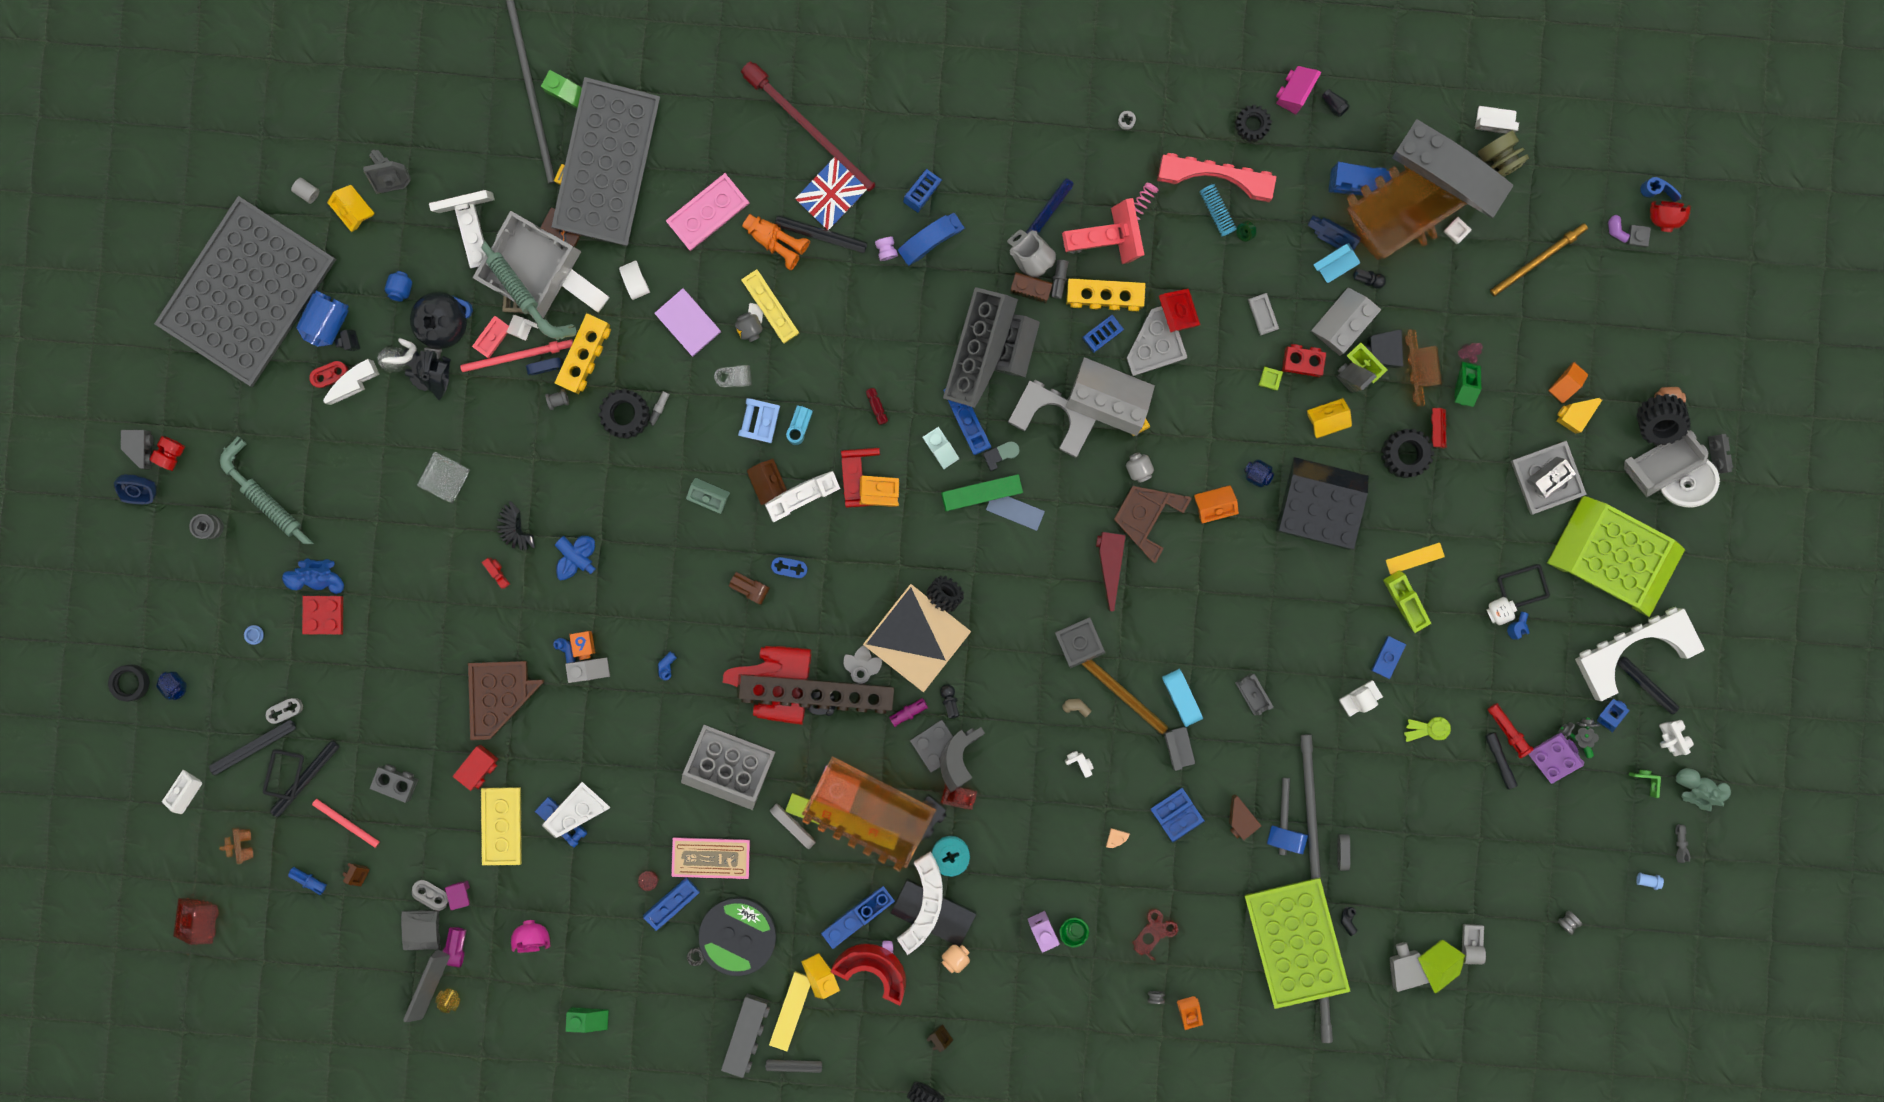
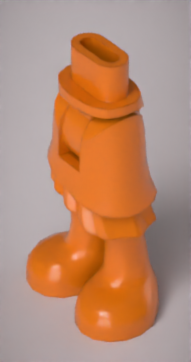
(768, 235)

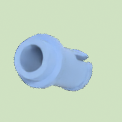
(1650, 881)

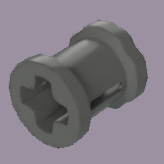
(557, 399)

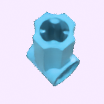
(799, 423)

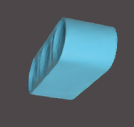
(1182, 697)

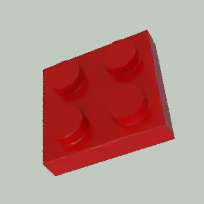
(1179, 310)
(322, 615)

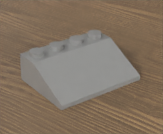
(1110, 396)
(727, 767)

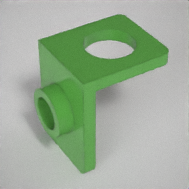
(1655, 779)

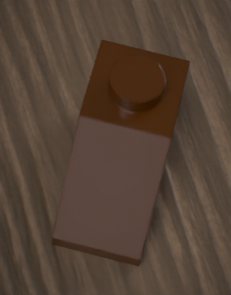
(1241, 819)

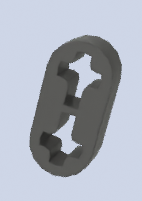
(1343, 852)

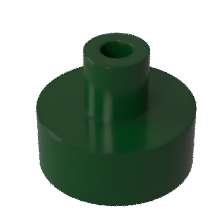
(1246, 231)

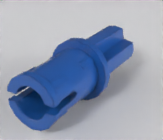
(307, 881)

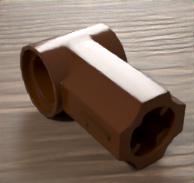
(752, 589)

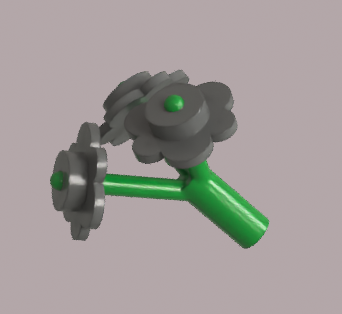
(1585, 736)

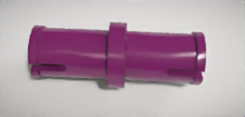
(908, 712)

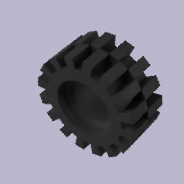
(1244, 131)
(945, 594)
(923, 1093)

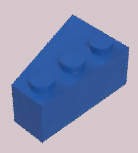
(1350, 178)

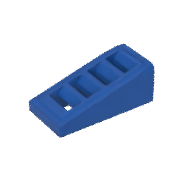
(909, 198)
(1087, 338)

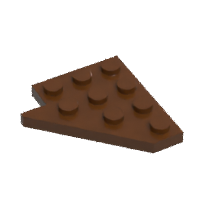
(496, 695)

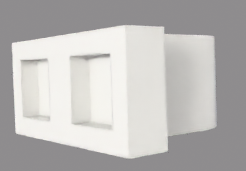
(1361, 699)

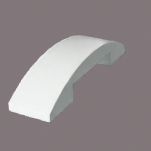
(585, 291)
(801, 495)

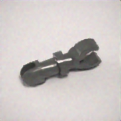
(1682, 853)

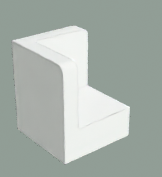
(520, 327)

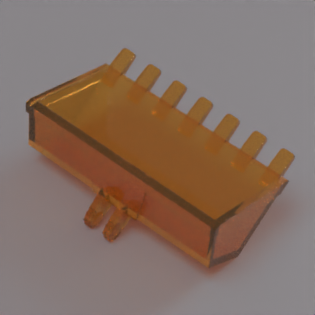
(1400, 211)
(868, 813)

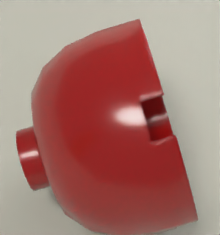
(1669, 215)

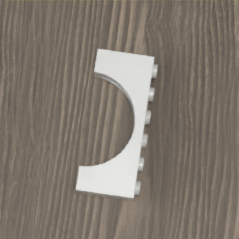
(1600, 664)

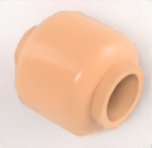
(955, 958)

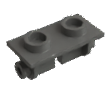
(1718, 446)

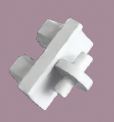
(1673, 738)

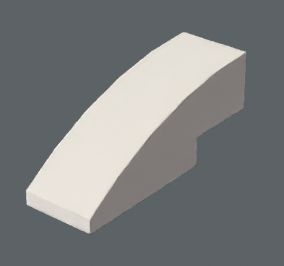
(351, 382)

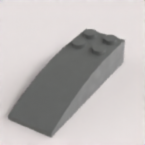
(1453, 168)
(980, 345)

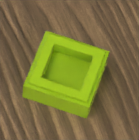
(1270, 378)

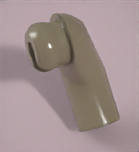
(1076, 704)

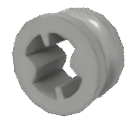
(1123, 125)

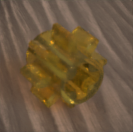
(447, 1000)

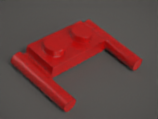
(852, 472)

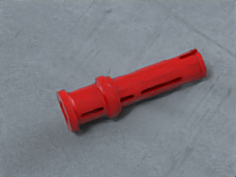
(1514, 737)

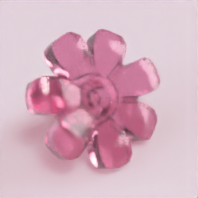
(1471, 351)

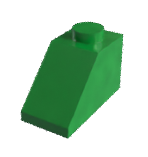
(1468, 384)
(586, 1020)

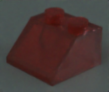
(195, 921)

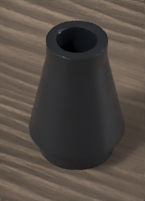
(1335, 102)

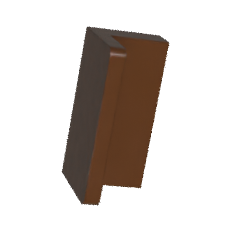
(766, 481)

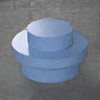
(253, 635)

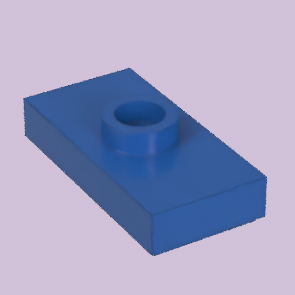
(1388, 657)

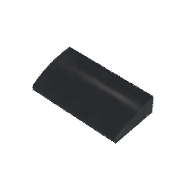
(953, 917)

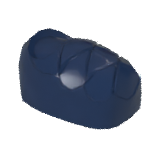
(135, 489)

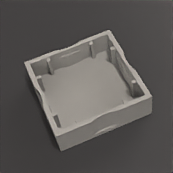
(535, 257)

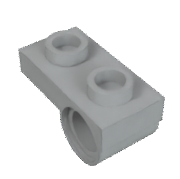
(1473, 944)

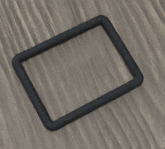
(1521, 571)
(296, 778)

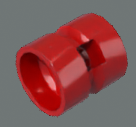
(167, 453)

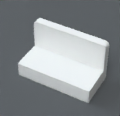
(1496, 120)

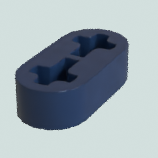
(544, 366)

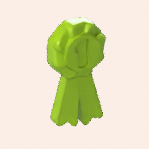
(1437, 729)

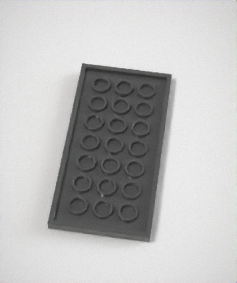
(605, 162)

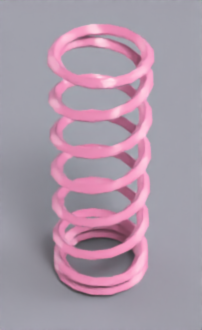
(1150, 187)

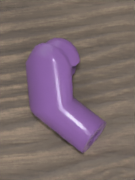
(1616, 230)

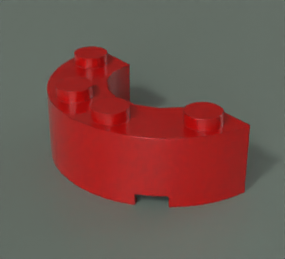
(875, 960)

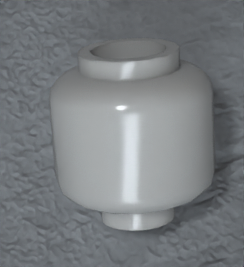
(1140, 467)

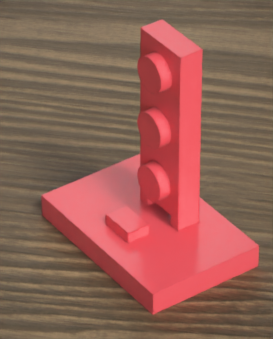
(1123, 232)

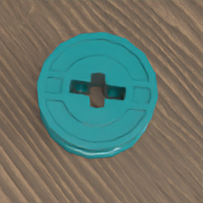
(951, 844)

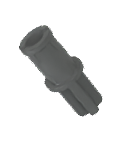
(1059, 279)

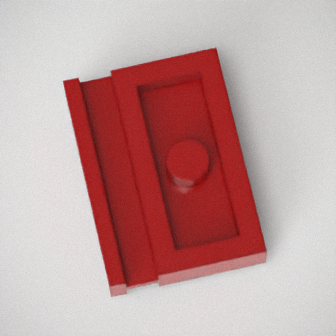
(1439, 428)

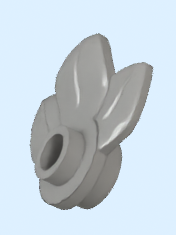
(862, 661)

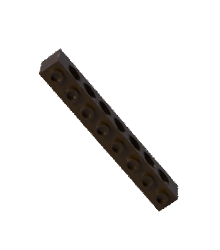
(883, 693)

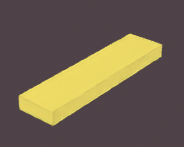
(770, 306)
(790, 1011)

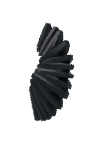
(512, 528)

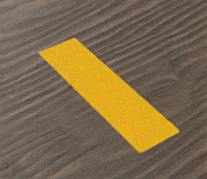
(1415, 558)

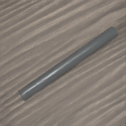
(1284, 808)

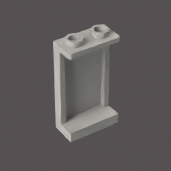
(1666, 463)

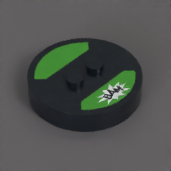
(737, 936)

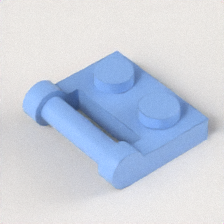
(765, 421)

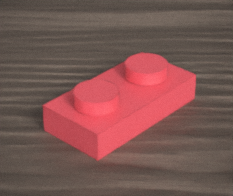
(491, 337)

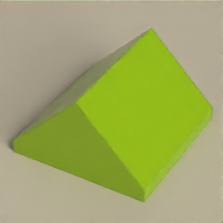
(1441, 964)

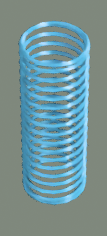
(1217, 222)

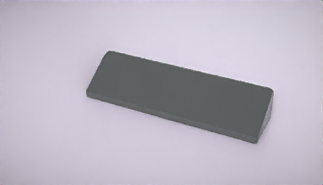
(427, 986)

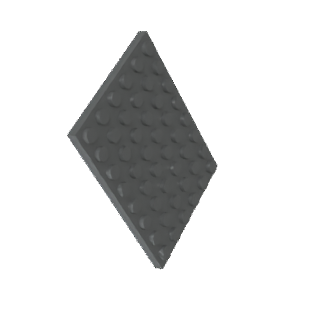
(245, 291)

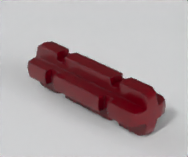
(876, 406)

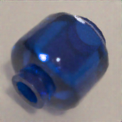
(1259, 473)
(171, 685)

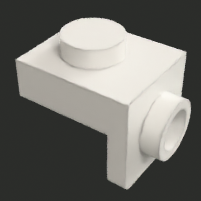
(1085, 764)

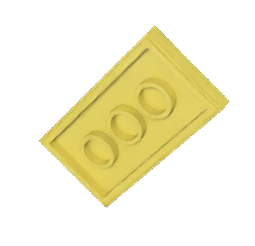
(501, 826)

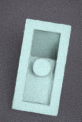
(941, 448)

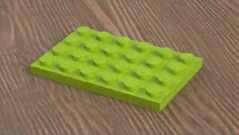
(1297, 943)

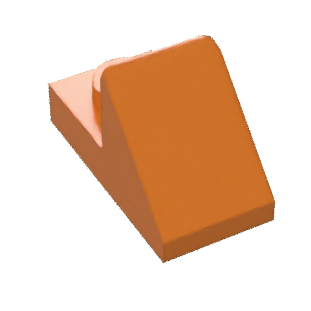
(1190, 1012)

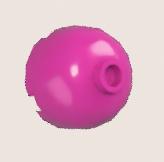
(529, 937)

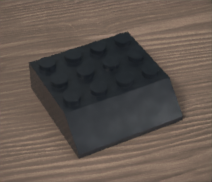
(1323, 504)

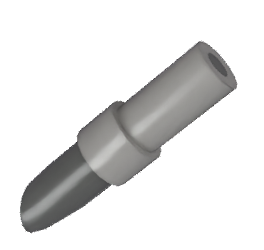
(658, 408)

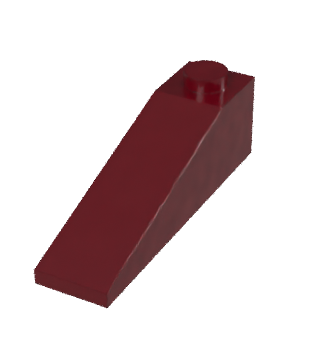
(1110, 554)

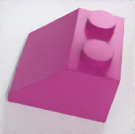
(1297, 89)

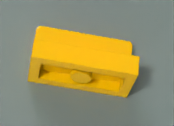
(350, 207)
(1330, 417)

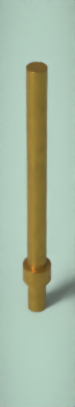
(1568, 238)

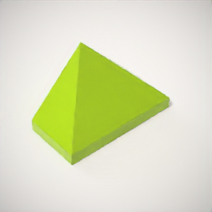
(1364, 358)

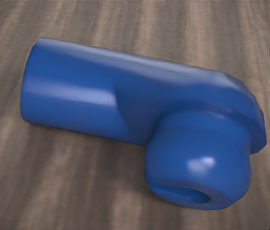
(565, 646)
(664, 668)

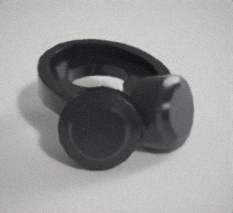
(828, 712)

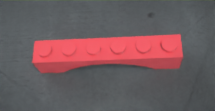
(1256, 185)

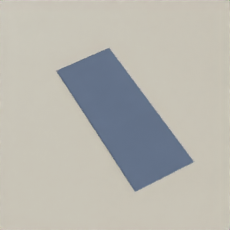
(1016, 511)

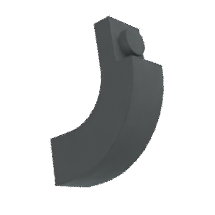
(951, 759)

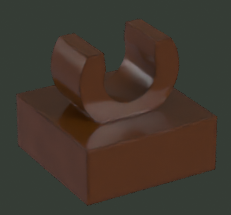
(355, 874)

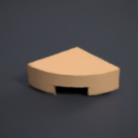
(1116, 838)

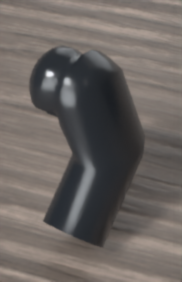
(1346, 920)

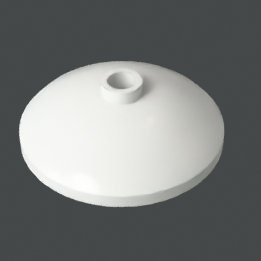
(1703, 483)

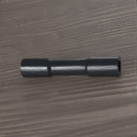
(1505, 771)

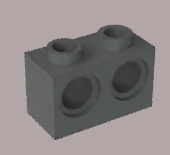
(393, 788)

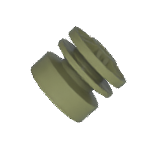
(1503, 154)

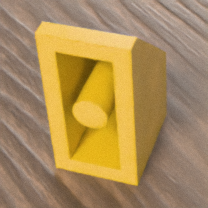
(1577, 415)
(819, 976)

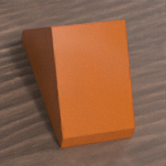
(1568, 383)

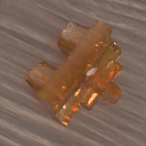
(238, 836)

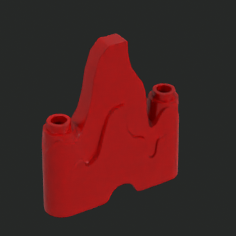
(779, 662)

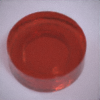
(648, 880)

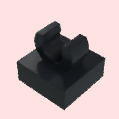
(348, 340)

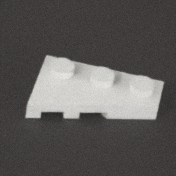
(574, 811)

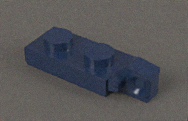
(1333, 233)

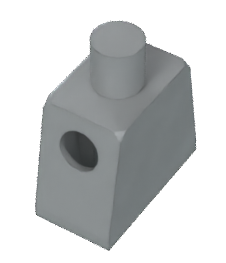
(1406, 969)

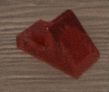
(960, 797)

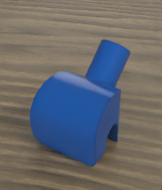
(1515, 629)

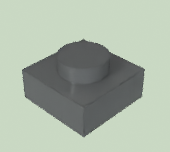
(1639, 236)

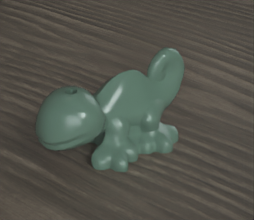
(1704, 790)

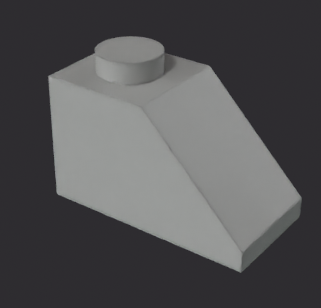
(587, 670)

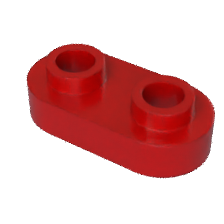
(329, 374)

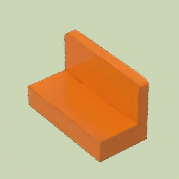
(1216, 504)

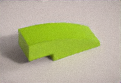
(1407, 601)

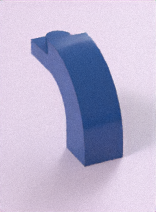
(930, 237)

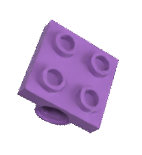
(1557, 757)

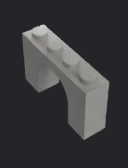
(1036, 397)

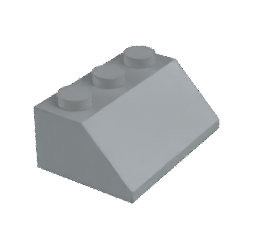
(1345, 321)

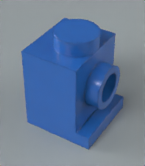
(1607, 720)

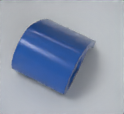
(1659, 185)
(1287, 839)

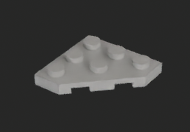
(1155, 345)

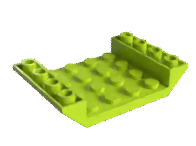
(1617, 554)

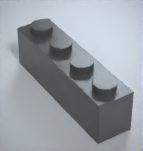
(745, 1035)

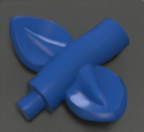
(574, 556)

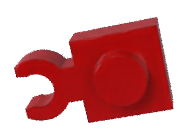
(493, 568)

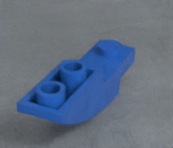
(857, 917)

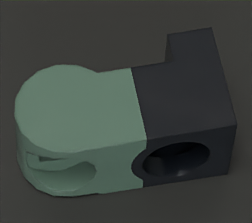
(1006, 451)

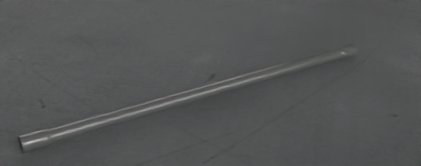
(1307, 750)

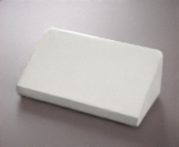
(182, 792)

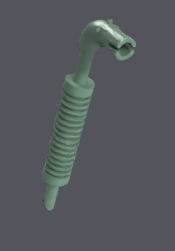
(521, 295)
(259, 496)

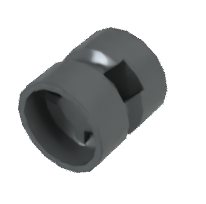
(206, 526)

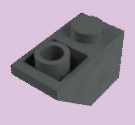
(137, 447)

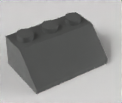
(1018, 346)

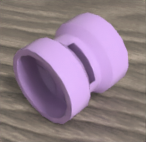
(886, 248)

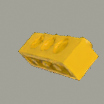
(1135, 290)
(589, 325)

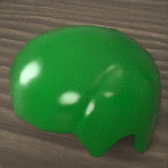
(1074, 932)

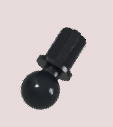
(1369, 278)
(947, 692)

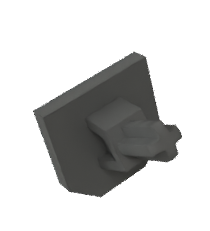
(386, 174)

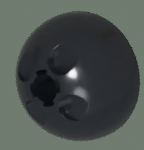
(444, 313)

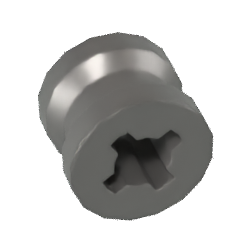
(1570, 922)

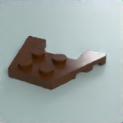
(1140, 513)

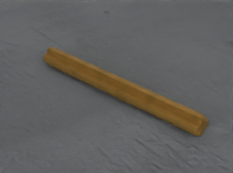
(1123, 694)

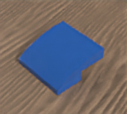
(1177, 815)

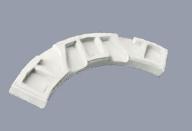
(931, 904)

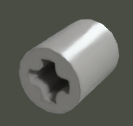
(305, 190)

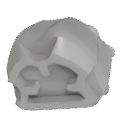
(1031, 253)

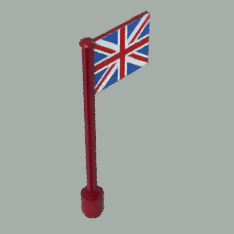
(838, 183)

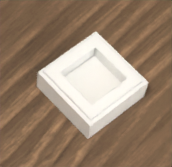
(1457, 230)

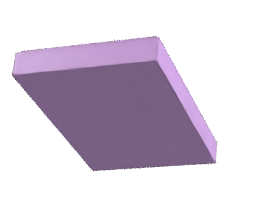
(687, 322)

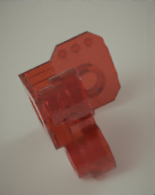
(1157, 929)

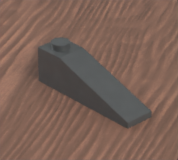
(1354, 377)

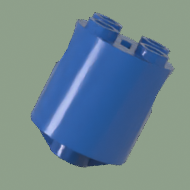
(322, 320)

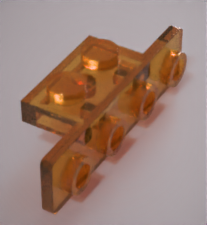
(1424, 367)

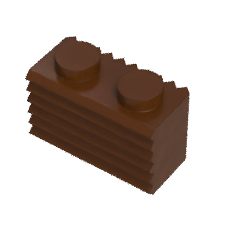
(1031, 287)

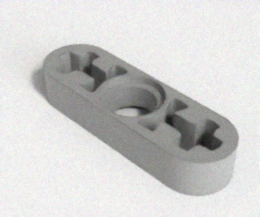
(793, 826)

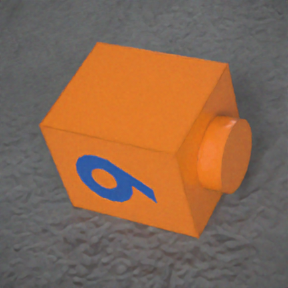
(582, 645)

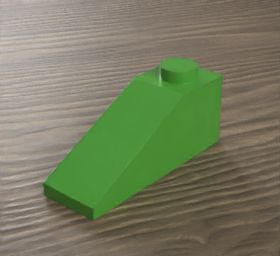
(562, 89)

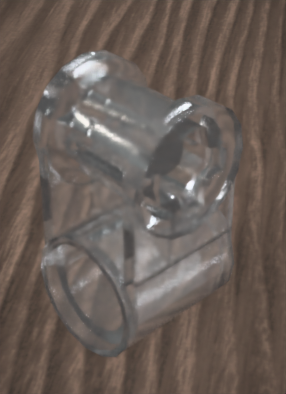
(737, 376)

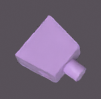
(1043, 931)

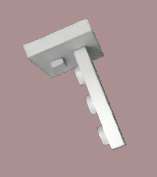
(468, 221)

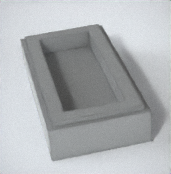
(1263, 314)

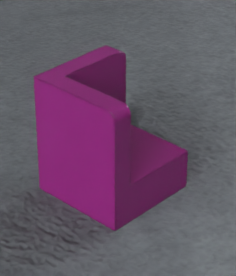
(458, 895)

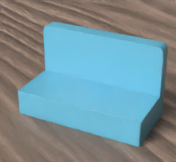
(1337, 263)

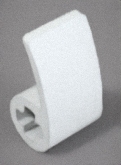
(634, 280)

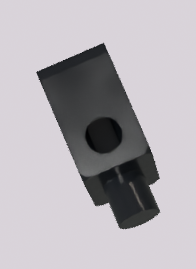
(1387, 348)

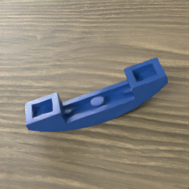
(970, 427)

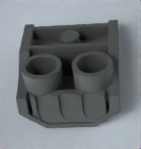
(420, 929)

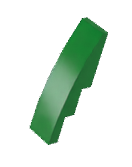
(982, 492)

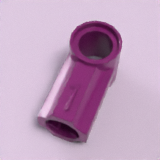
(455, 946)

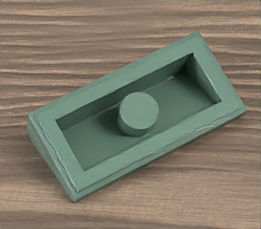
(707, 495)

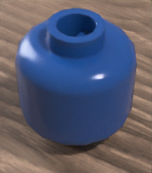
(398, 286)

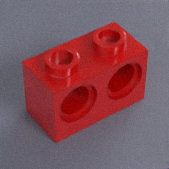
(1303, 366)

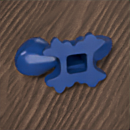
(314, 575)

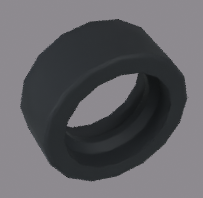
(113, 683)

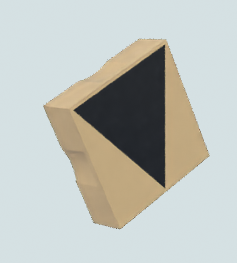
(917, 638)

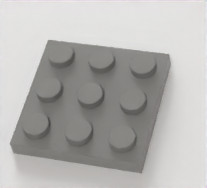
(1529, 464)

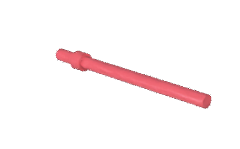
(553, 347)

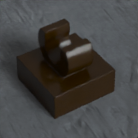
(940, 1038)

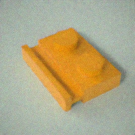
(879, 491)

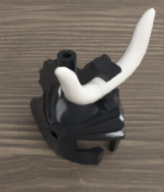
(426, 370)

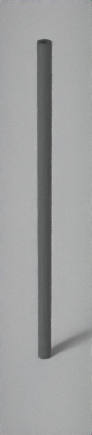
(530, 91)

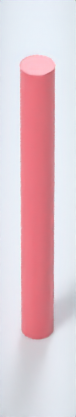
(346, 823)

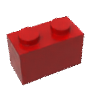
(475, 768)

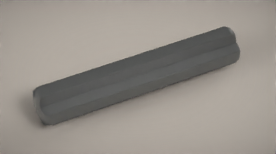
(793, 1066)

